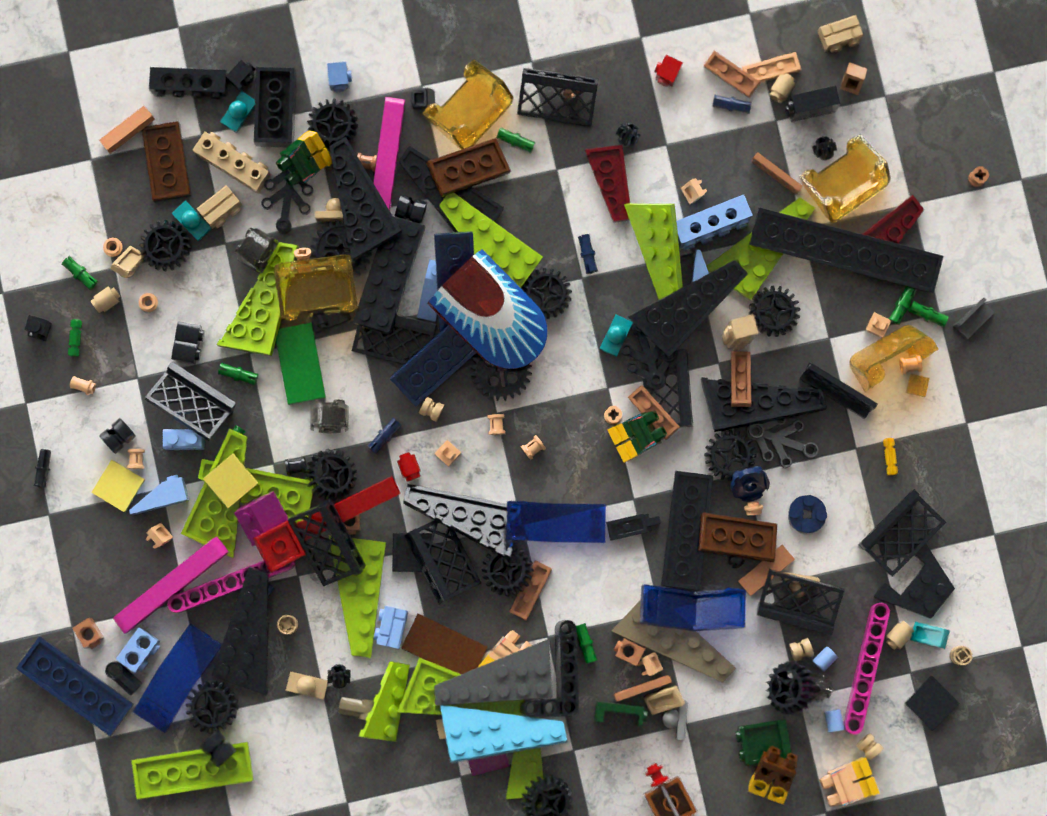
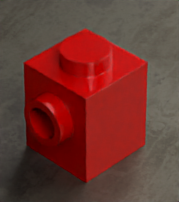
(668, 71)

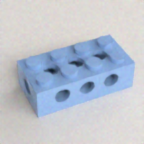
(736, 208)

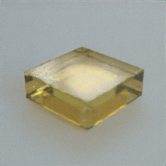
(917, 385)

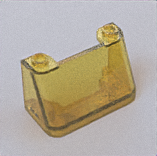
(472, 107)
(847, 180)
(315, 285)
(867, 362)

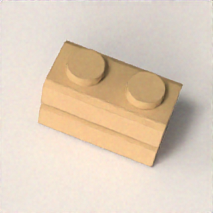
(840, 34)
(219, 207)

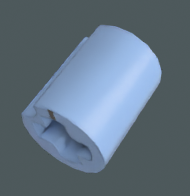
(825, 659)
(834, 720)

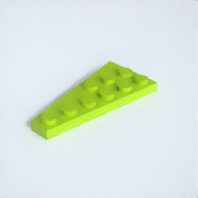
(658, 239)
(259, 314)
(290, 491)
(361, 595)

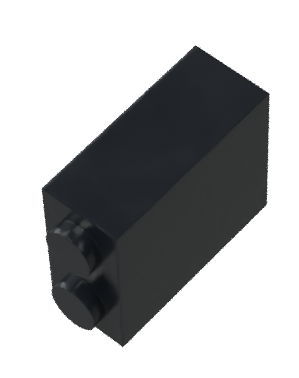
(813, 104)

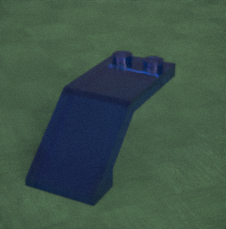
(556, 522)
(693, 610)
(176, 677)

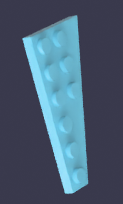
(484, 733)

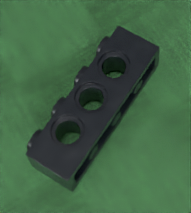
(160, 75)

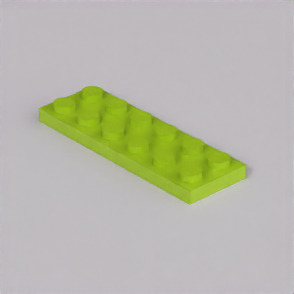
(189, 772)

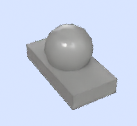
(676, 719)

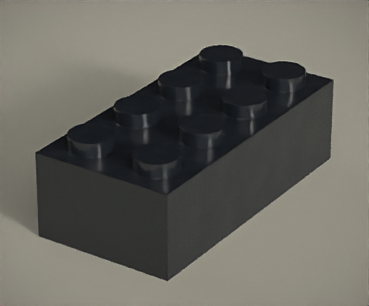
(274, 107)

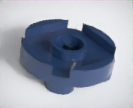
(750, 475)
(796, 513)

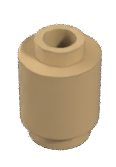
(782, 88)
(105, 299)
(899, 635)

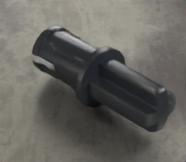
(42, 468)

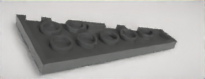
(513, 677)

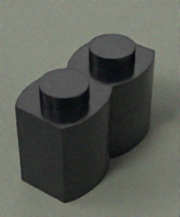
(187, 342)

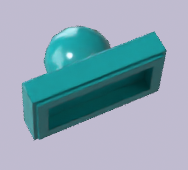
(238, 112)
(191, 220)
(616, 335)
(930, 635)

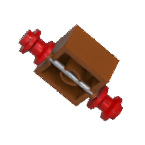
(667, 797)

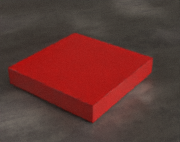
(279, 546)

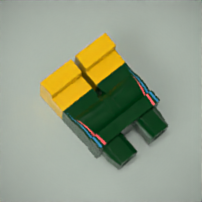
(304, 158)
(643, 432)

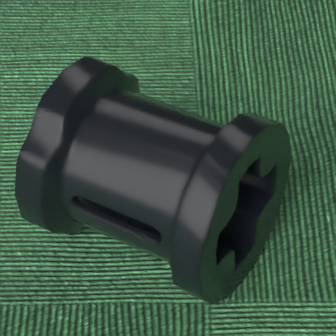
(295, 466)

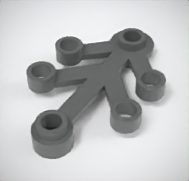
(779, 439)

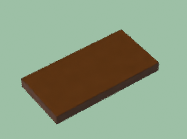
(166, 161)
(468, 167)
(737, 537)
(443, 646)

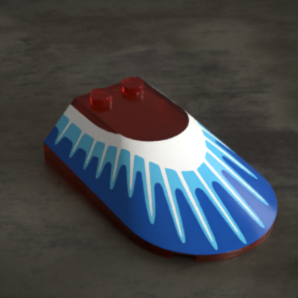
(492, 313)

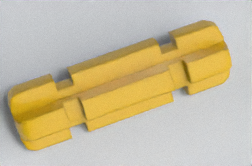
(890, 456)

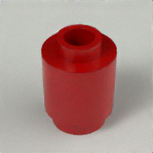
(409, 466)

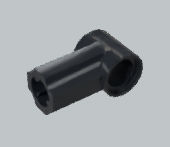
(124, 679)

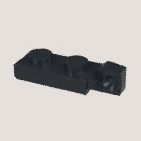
(631, 526)

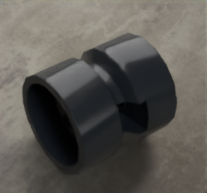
(410, 209)
(117, 435)
(217, 748)

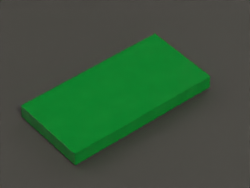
(300, 364)

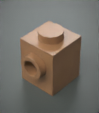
(853, 78)

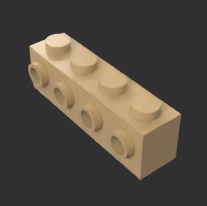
(231, 162)
(740, 332)

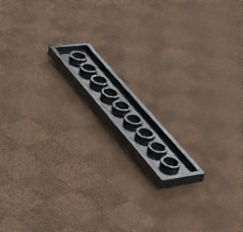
(846, 250)

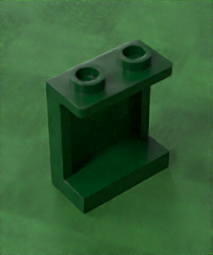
(600, 707)
(760, 737)

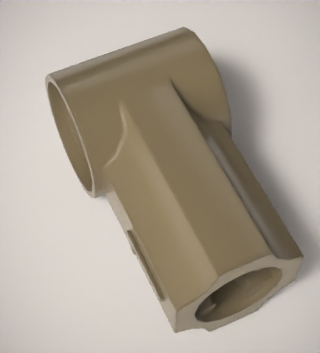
(355, 707)

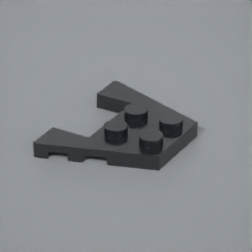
(926, 590)

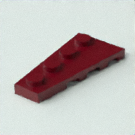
(611, 177)
(897, 222)

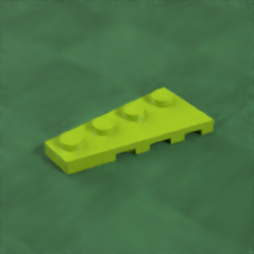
(384, 717)
(525, 767)

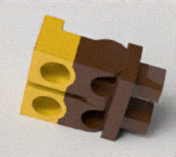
(774, 770)

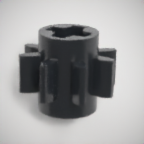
(628, 134)
(824, 148)
(338, 676)

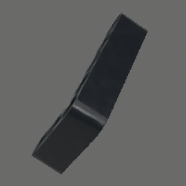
(561, 677)

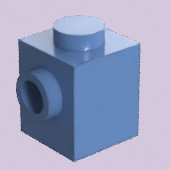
(338, 76)

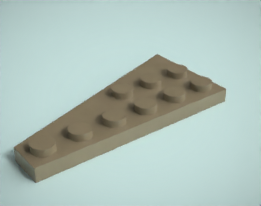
(677, 644)

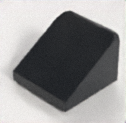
(422, 98)

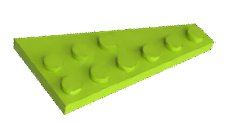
(504, 249)
(756, 260)
(209, 514)
(421, 694)

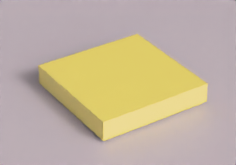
(230, 480)
(118, 486)

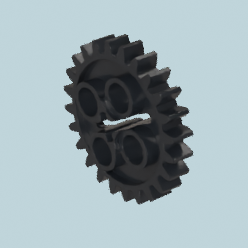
(339, 231)
(483, 373)

